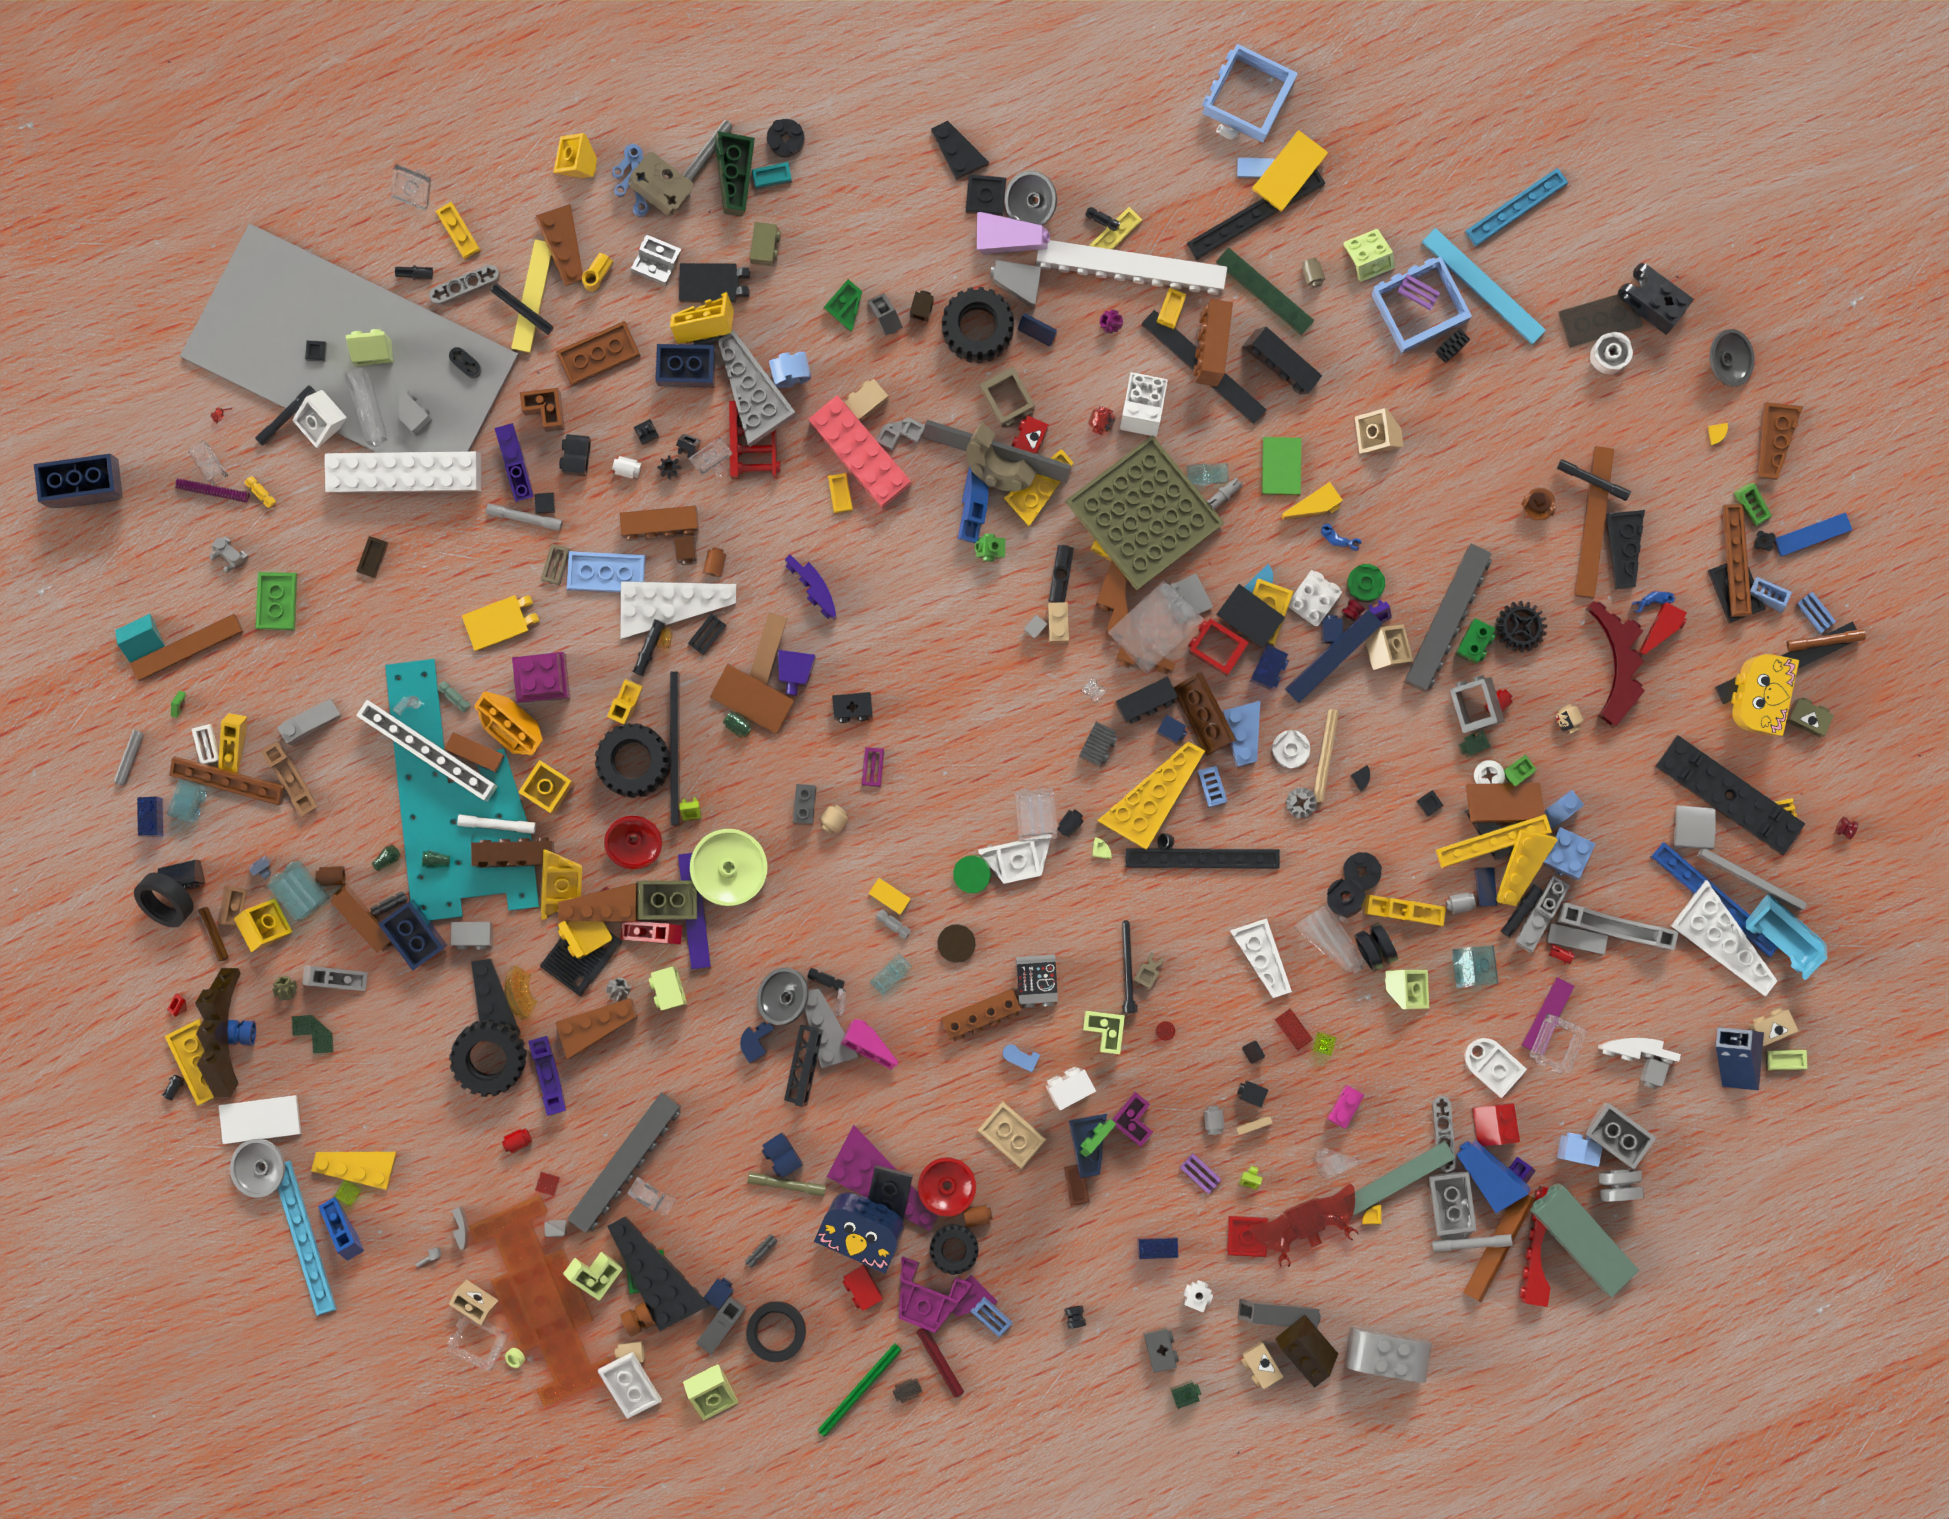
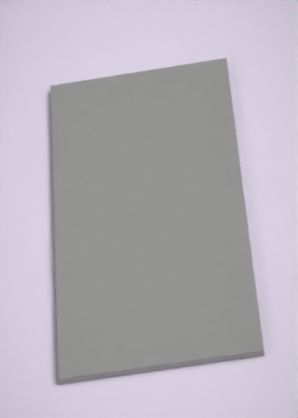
(284, 295)

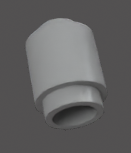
(1461, 903)
(1214, 1120)

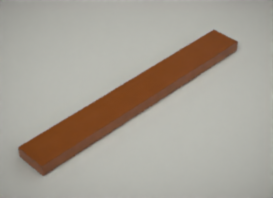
(1594, 524)

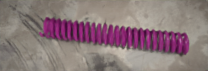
(211, 488)

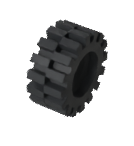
(1452, 345)

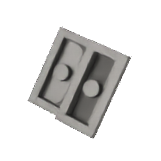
(656, 260)
(1694, 827)

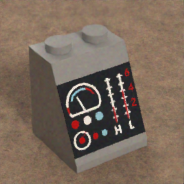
(1037, 980)

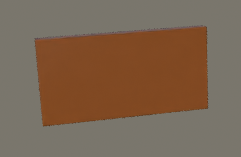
(598, 353)
(752, 698)
(1504, 802)

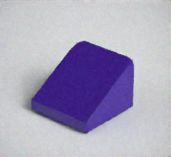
(1522, 1169)

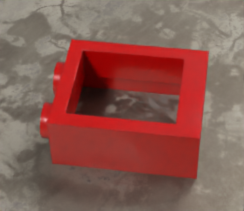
(1225, 670)

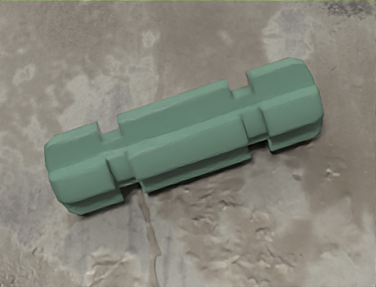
(454, 696)

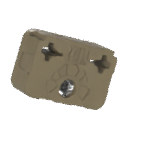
(656, 188)

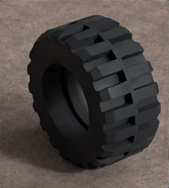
(977, 300)
(606, 760)
(476, 1080)

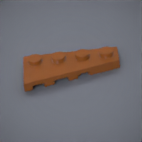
(1776, 436)
(606, 905)

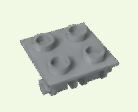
(1193, 593)

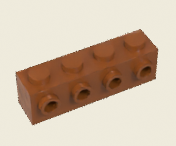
(659, 522)
(980, 1014)

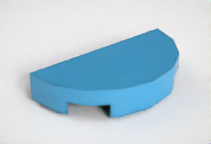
(1265, 574)

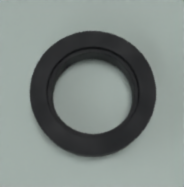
(155, 908)
(752, 1337)

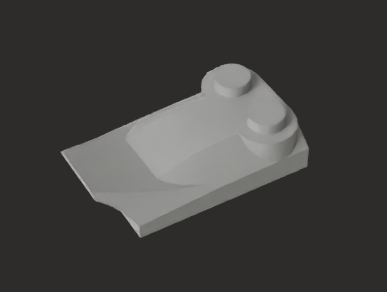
(1452, 1205)

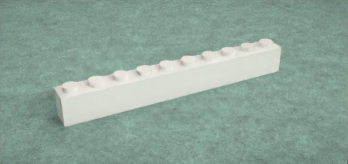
(1132, 266)

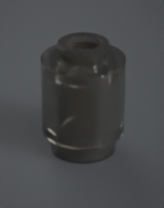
(907, 1390)

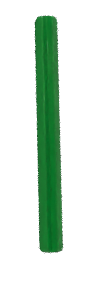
(859, 1390)

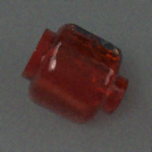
(1101, 420)

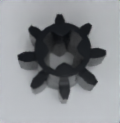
(670, 462)

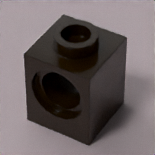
(922, 305)

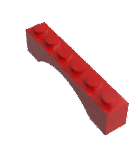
(1535, 1287)

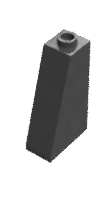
(1275, 1313)

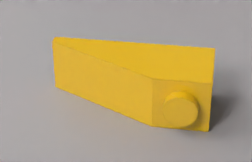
(1317, 503)
(232, 741)

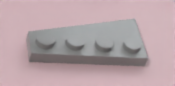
(821, 1017)

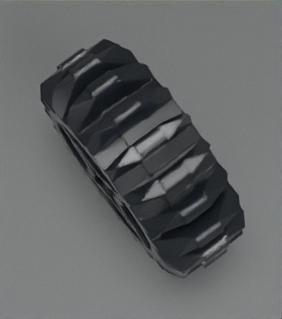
(1508, 636)

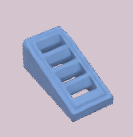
(1772, 588)
(1210, 803)

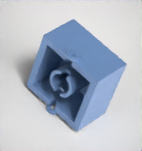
(1569, 854)

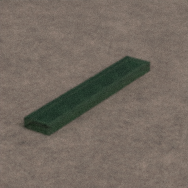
(1265, 291)

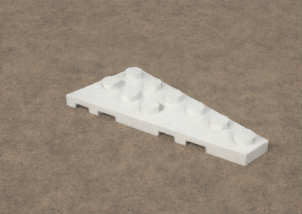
(669, 602)
(1716, 932)

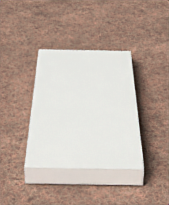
(260, 1119)

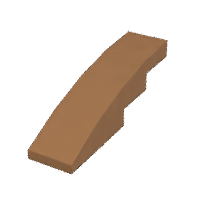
(768, 647)

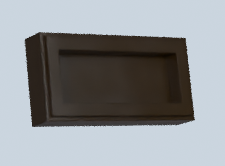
(372, 557)

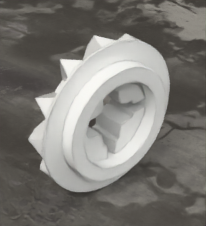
(1493, 767)

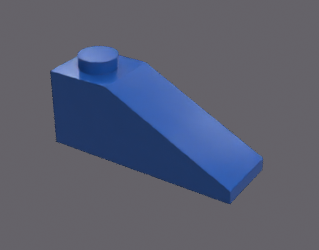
(340, 1229)

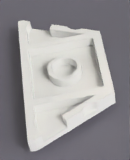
(1017, 859)

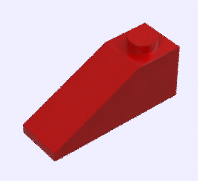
(1665, 624)
(651, 932)

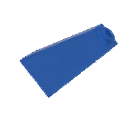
(1492, 1177)

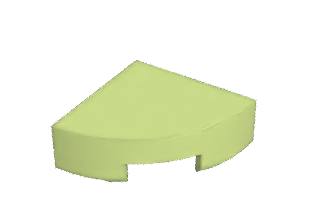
(1101, 849)

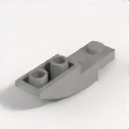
(1541, 914)

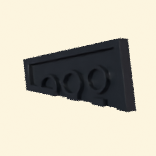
(1625, 546)
(490, 995)

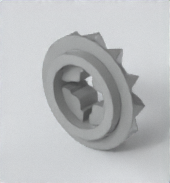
(1309, 805)

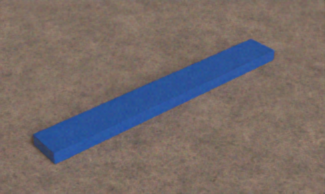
(1693, 879)

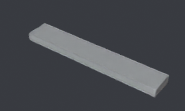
(1752, 879)

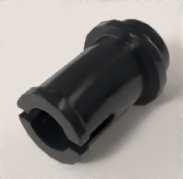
(173, 1087)

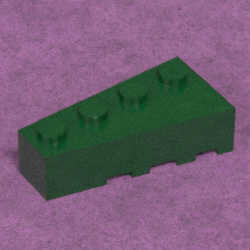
(734, 168)

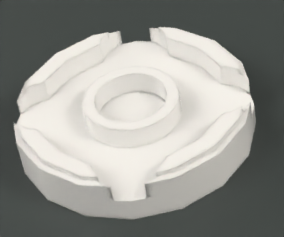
(1291, 749)

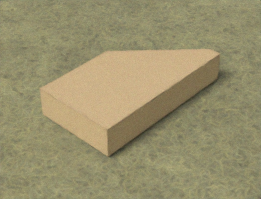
(1254, 1125)

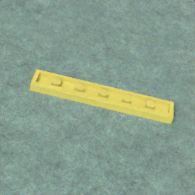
(532, 295)

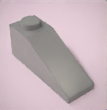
(308, 722)
(334, 978)

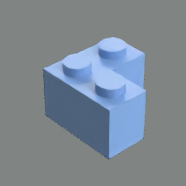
(1579, 1150)

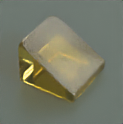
(665, 639)

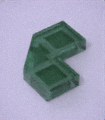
(321, 1036)

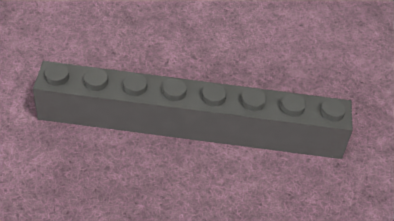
(1447, 618)
(624, 1162)

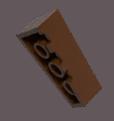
(509, 854)

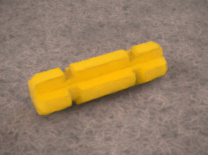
(260, 492)

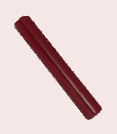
(940, 1362)

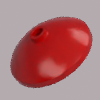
(629, 851)
(944, 1201)

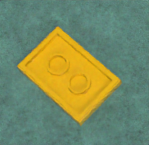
(1274, 596)

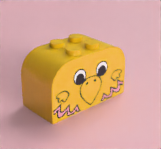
(1764, 694)

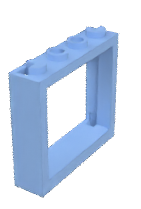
(1262, 64)
(1415, 271)

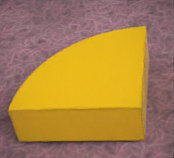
(1717, 432)
(1372, 1215)

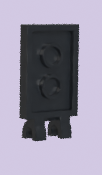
(710, 280)

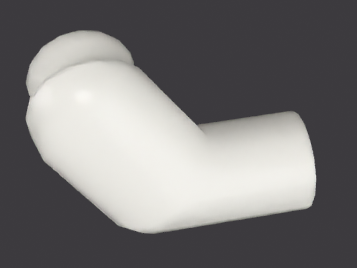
(1227, 133)

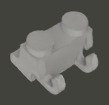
(232, 556)

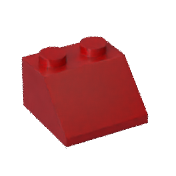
(1496, 1124)

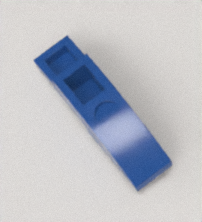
(975, 508)

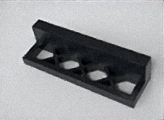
(807, 1066)

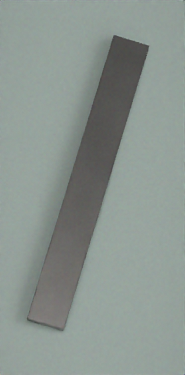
(960, 439)

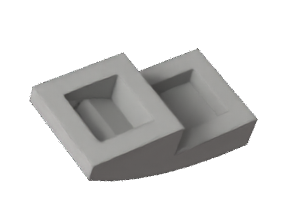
(461, 1234)

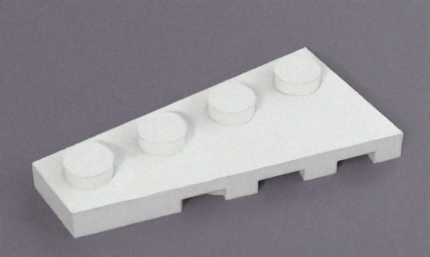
(1261, 951)

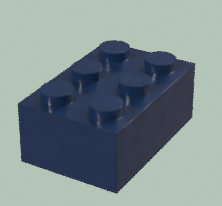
(685, 365)
(412, 934)

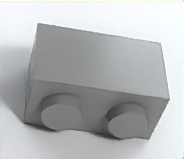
(471, 934)

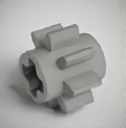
(618, 989)

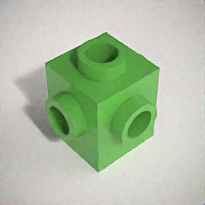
(990, 548)

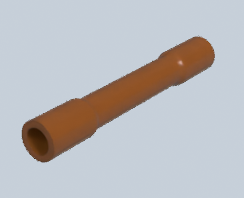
(1803, 643)

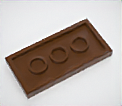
(1204, 714)

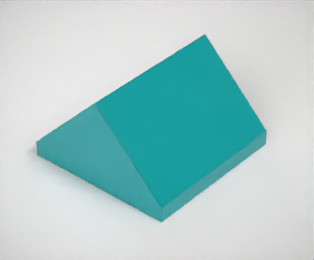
(139, 638)

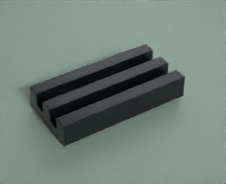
(701, 629)

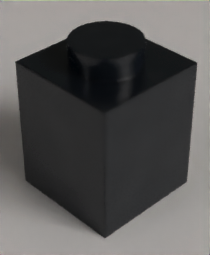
(1252, 1093)

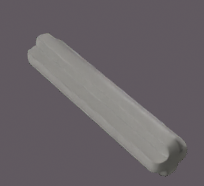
(128, 757)

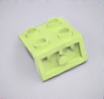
(1370, 254)

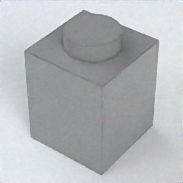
(1654, 1073)

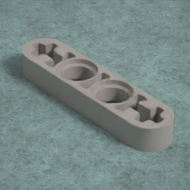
(465, 287)
(1446, 1133)

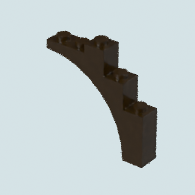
(213, 1033)

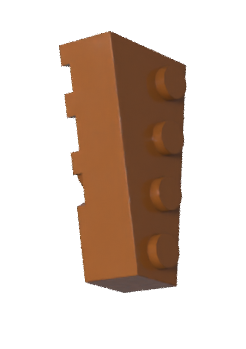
(589, 1027)

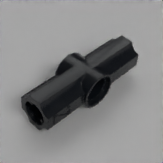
(1062, 562)

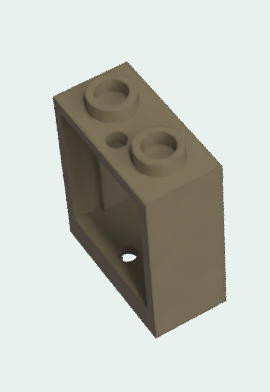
(997, 381)

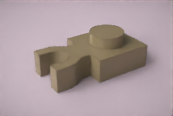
(1147, 973)

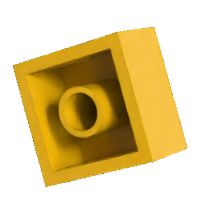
(546, 787)

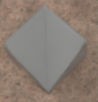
(1035, 626)
(555, 1228)

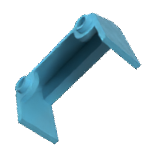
(1789, 934)

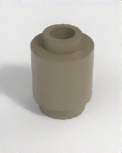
(1313, 272)

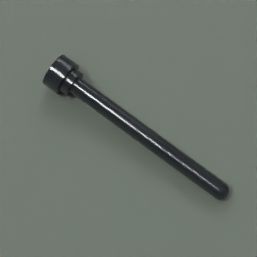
(1129, 1005)

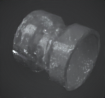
(1092, 688)

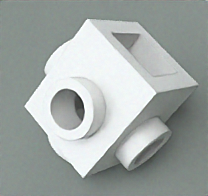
(1201, 1302)

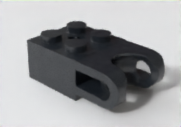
(1656, 298)

